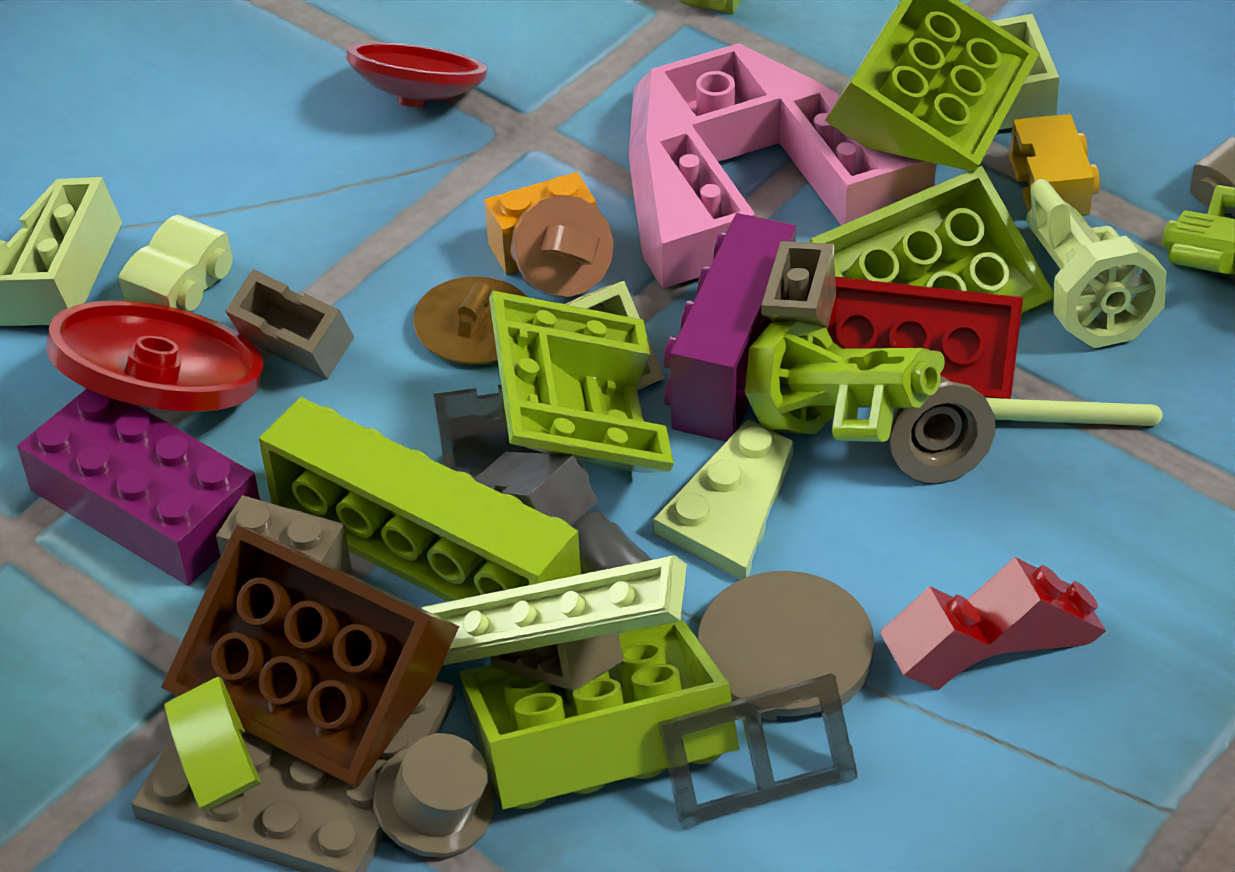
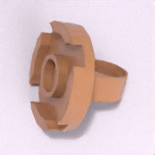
(562, 246)

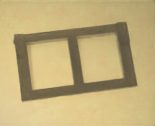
(749, 710)

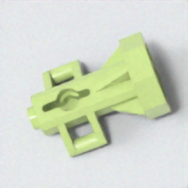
(1096, 273)

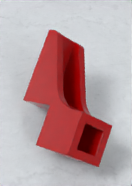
(1010, 613)

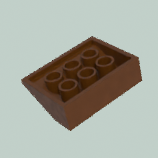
(310, 654)

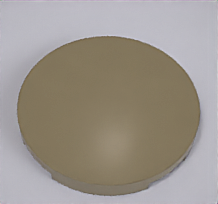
(787, 631)

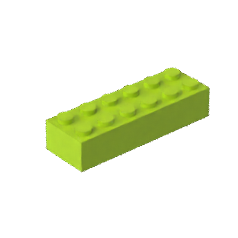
(410, 510)

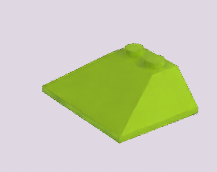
(574, 383)

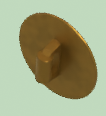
(457, 319)

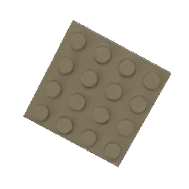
(298, 811)

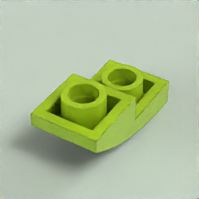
(211, 744)

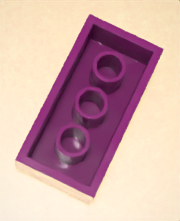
(719, 327)
(136, 481)

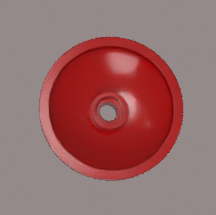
(415, 71)

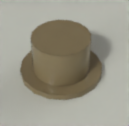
(943, 435)
(435, 796)

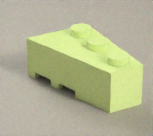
(56, 251)

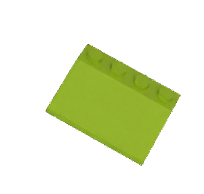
(934, 84)
(942, 239)
(566, 741)

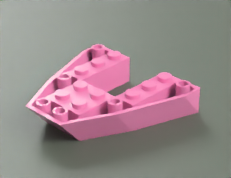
(732, 105)

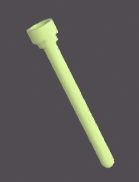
(1075, 412)

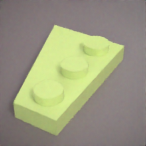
(729, 499)

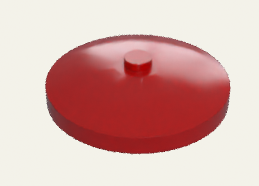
(154, 356)

